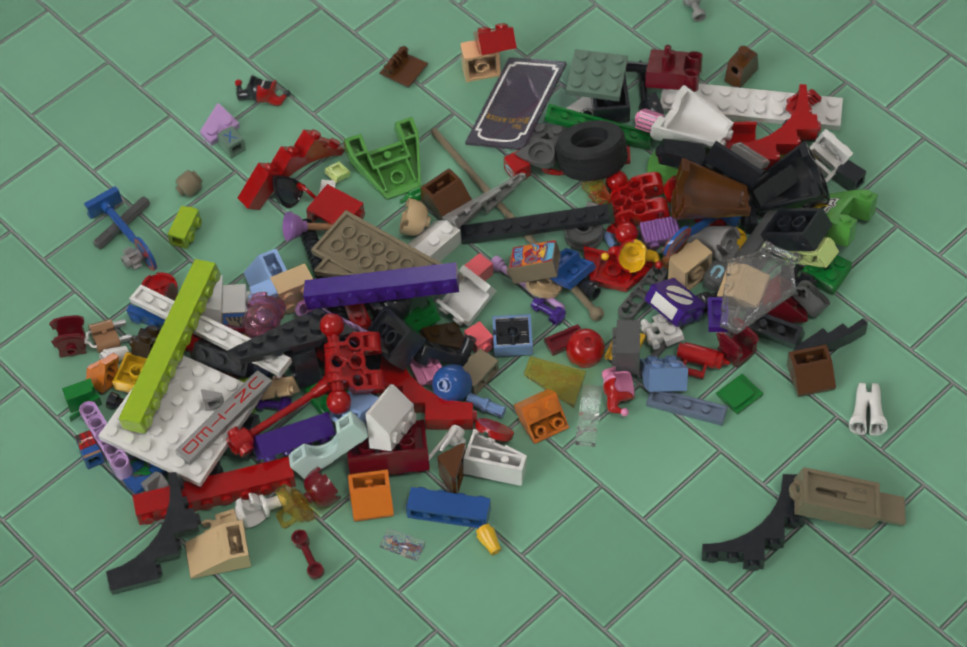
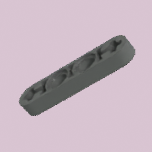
(641, 293)

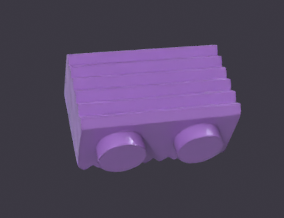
(657, 232)

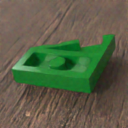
(423, 317)

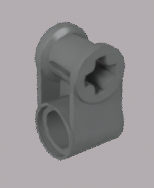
(812, 299)

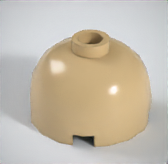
(414, 218)

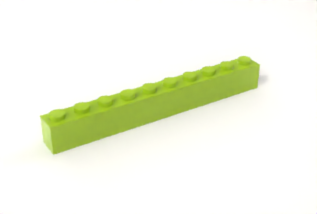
(169, 346)

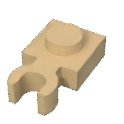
(221, 518)

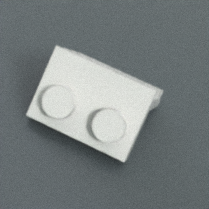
(831, 152)

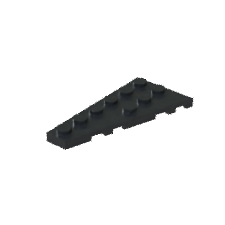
(294, 335)

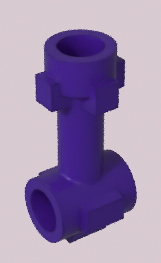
(556, 315)
(284, 401)

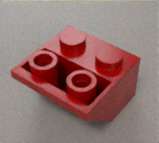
(495, 39)

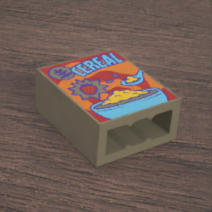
(534, 262)

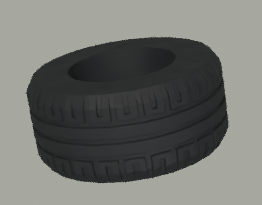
(592, 150)

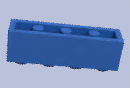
(448, 507)

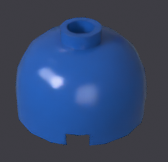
(452, 383)

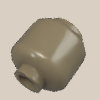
(188, 183)

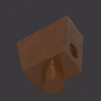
(745, 63)

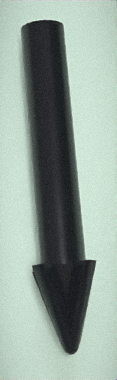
(643, 90)

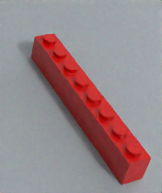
(217, 489)

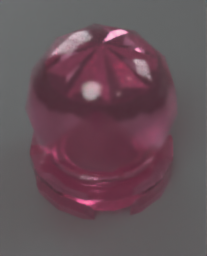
(262, 314)

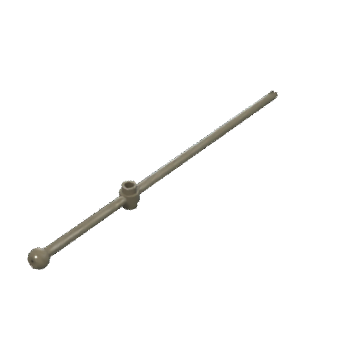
(595, 313)

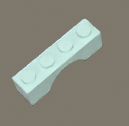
(349, 434)

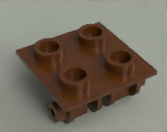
(403, 67)

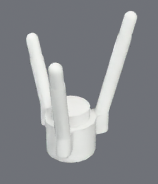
(452, 437)

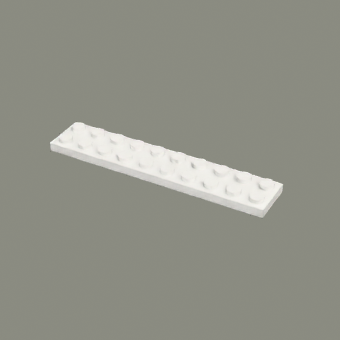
(758, 105)

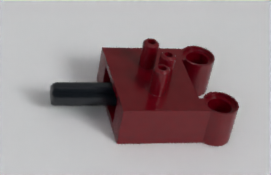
(670, 69)

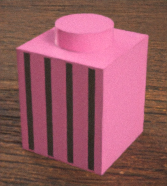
(645, 119)

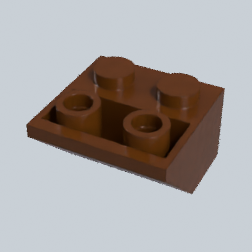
(444, 193)
(811, 370)

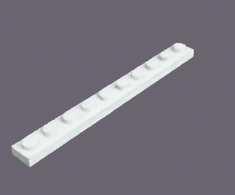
(207, 328)

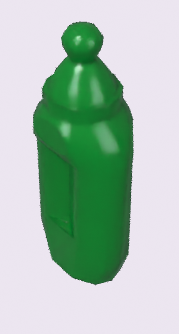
(414, 194)

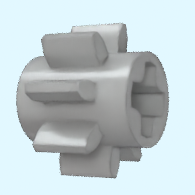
(132, 258)

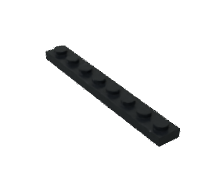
(535, 224)

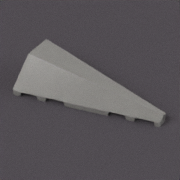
(484, 202)

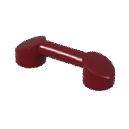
(301, 541)

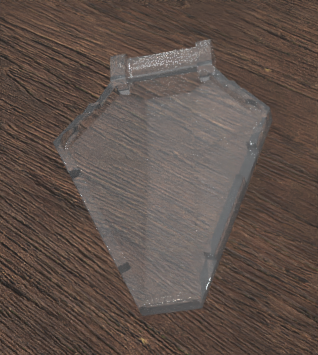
(756, 285)

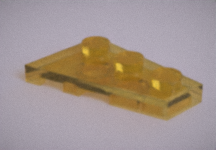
(556, 377)

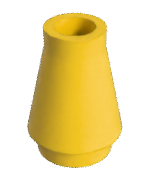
(488, 537)

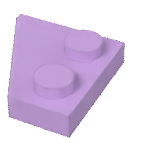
(216, 122)

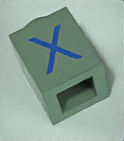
(231, 142)

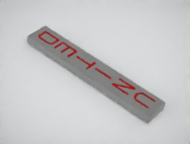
(223, 417)

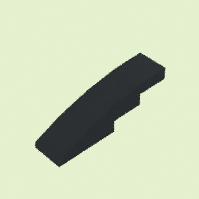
(836, 338)

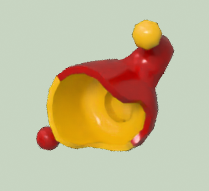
(633, 255)

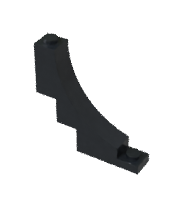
(671, 153)

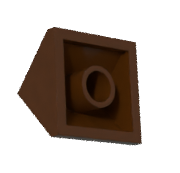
(451, 467)

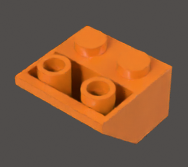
(541, 415)
(370, 495)

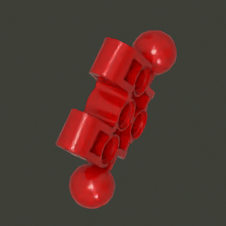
(635, 202)
(367, 344)

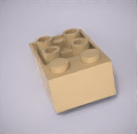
(218, 550)

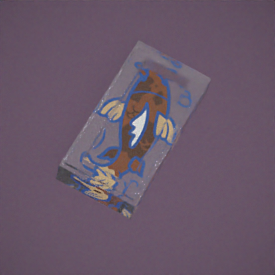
(402, 544)

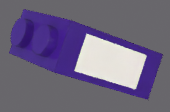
(675, 302)

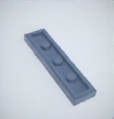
(687, 406)

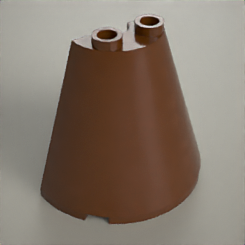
(707, 194)

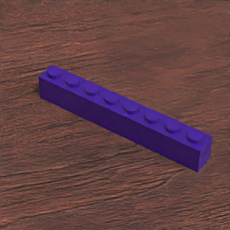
(381, 286)

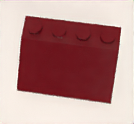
(406, 457)

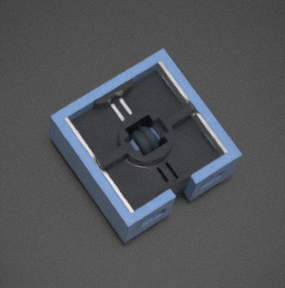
(512, 335)

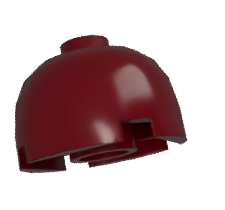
(320, 489)

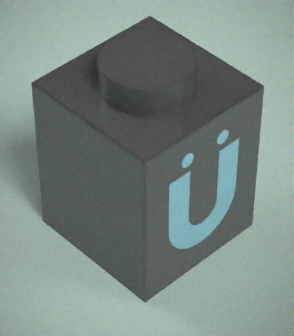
(714, 275)

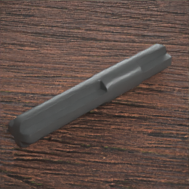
(127, 217)

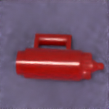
(700, 356)

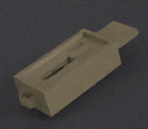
(844, 500)

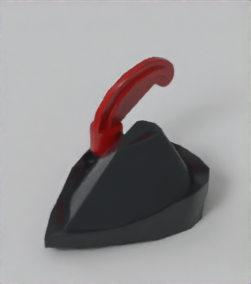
(289, 190)

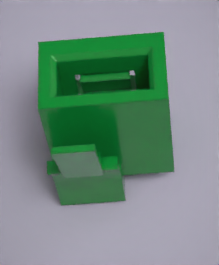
(78, 394)

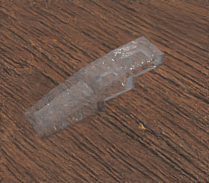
(589, 415)

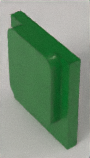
(739, 393)

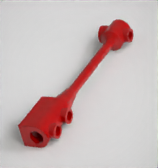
(242, 439)

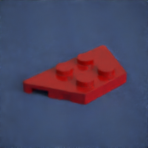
(609, 273)

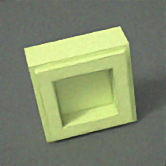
(337, 172)

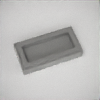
(750, 155)

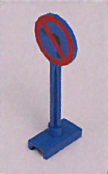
(105, 204)
(685, 232)

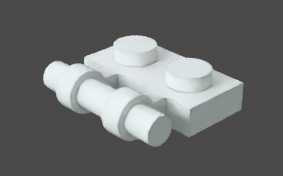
(668, 332)

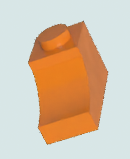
(103, 372)

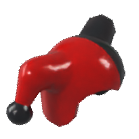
(260, 91)

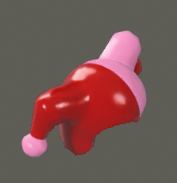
(617, 387)

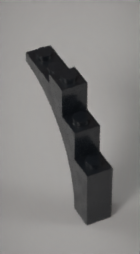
(769, 534)
(143, 568)

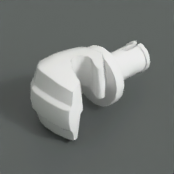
(255, 509)

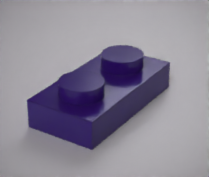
(714, 314)

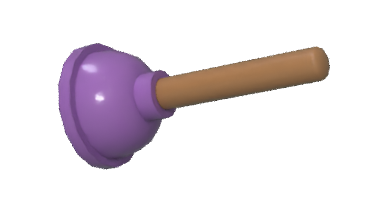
(294, 226)

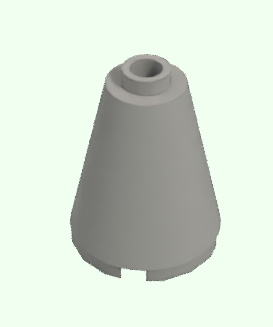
(720, 240)

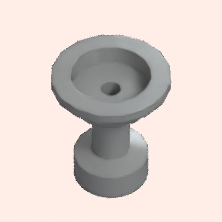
(698, 14)

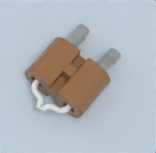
(105, 336)

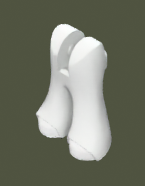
(858, 421)

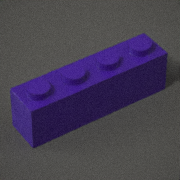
(292, 436)

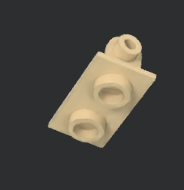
(281, 387)

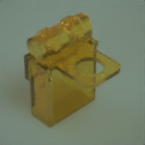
(293, 504)

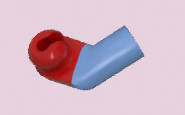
(609, 235)

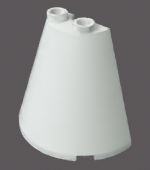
(692, 121)

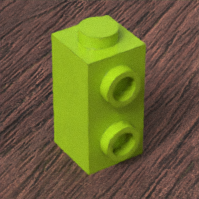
(184, 227)

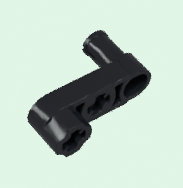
(447, 354)

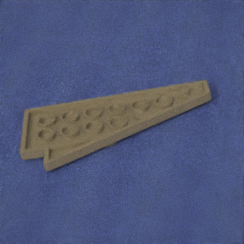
(360, 247)

